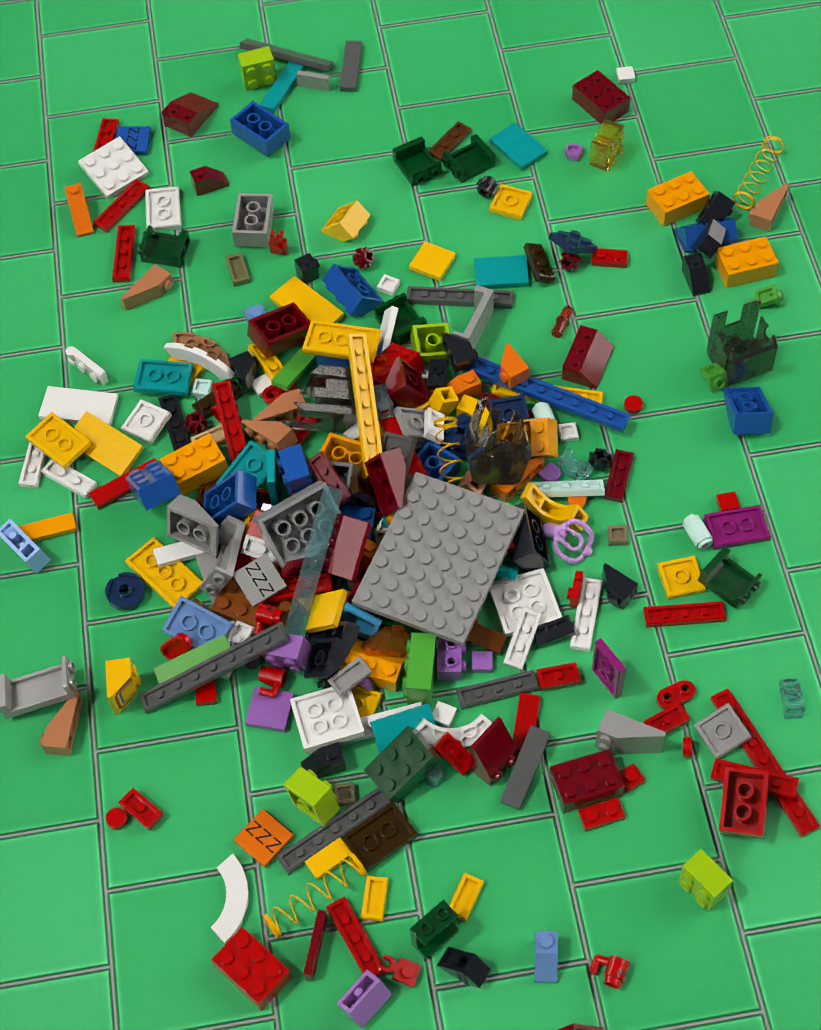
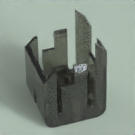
(756, 353)
(332, 401)
(489, 456)

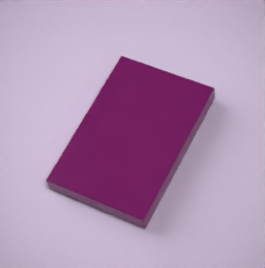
(737, 527)
(608, 668)

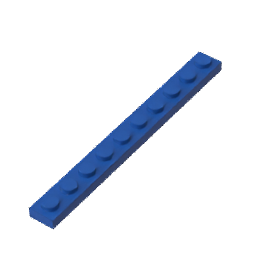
(556, 397)

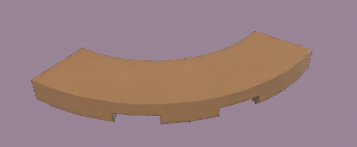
(204, 343)

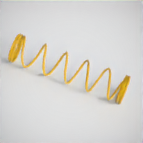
(776, 152)
(447, 426)
(355, 863)

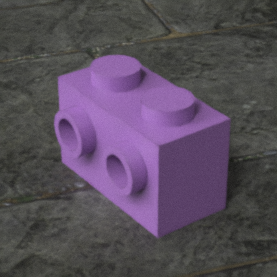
(450, 660)
(364, 998)

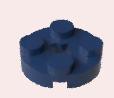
(451, 435)
(125, 601)

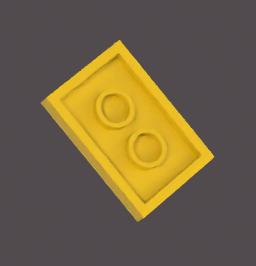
(58, 440)

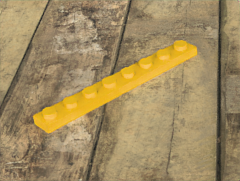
(364, 396)

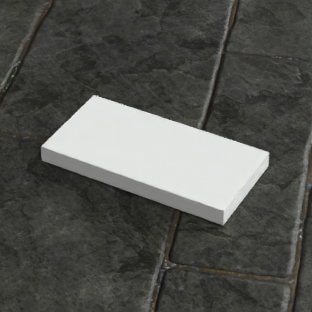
(73, 403)

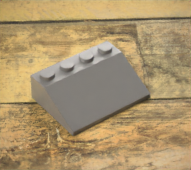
(290, 523)

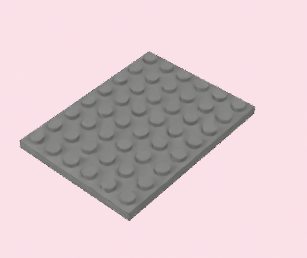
(438, 558)

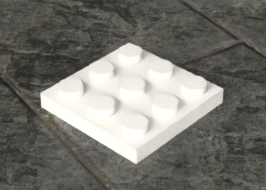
(113, 167)
(527, 591)
(326, 718)

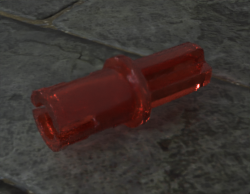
(562, 321)

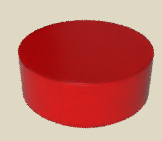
(633, 404)
(687, 747)
(116, 818)

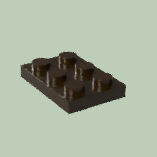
(379, 836)

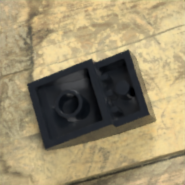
(331, 650)

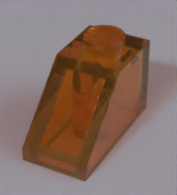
(387, 642)

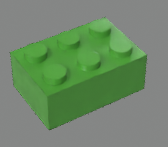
(420, 668)

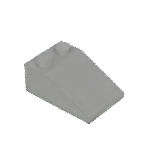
(192, 525)
(627, 735)

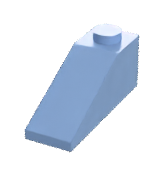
(23, 546)

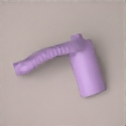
(560, 532)

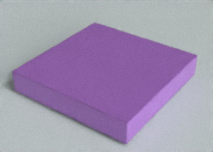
(269, 712)

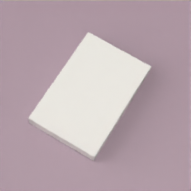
(163, 209)

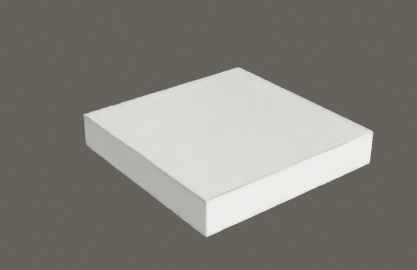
(146, 421)

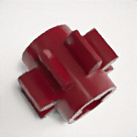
(363, 257)
(569, 261)
(195, 423)

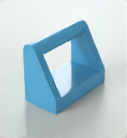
(368, 623)

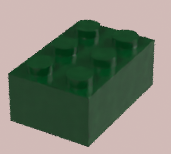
(403, 764)

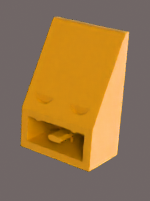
(541, 436)

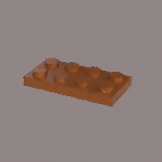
(234, 605)

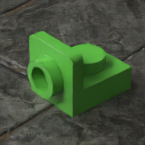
(769, 295)
(715, 376)

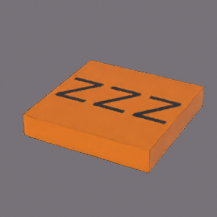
(263, 838)

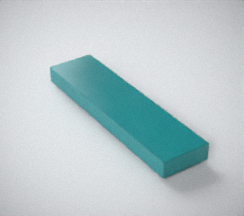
(281, 87)

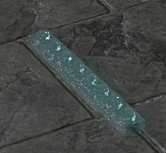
(313, 561)

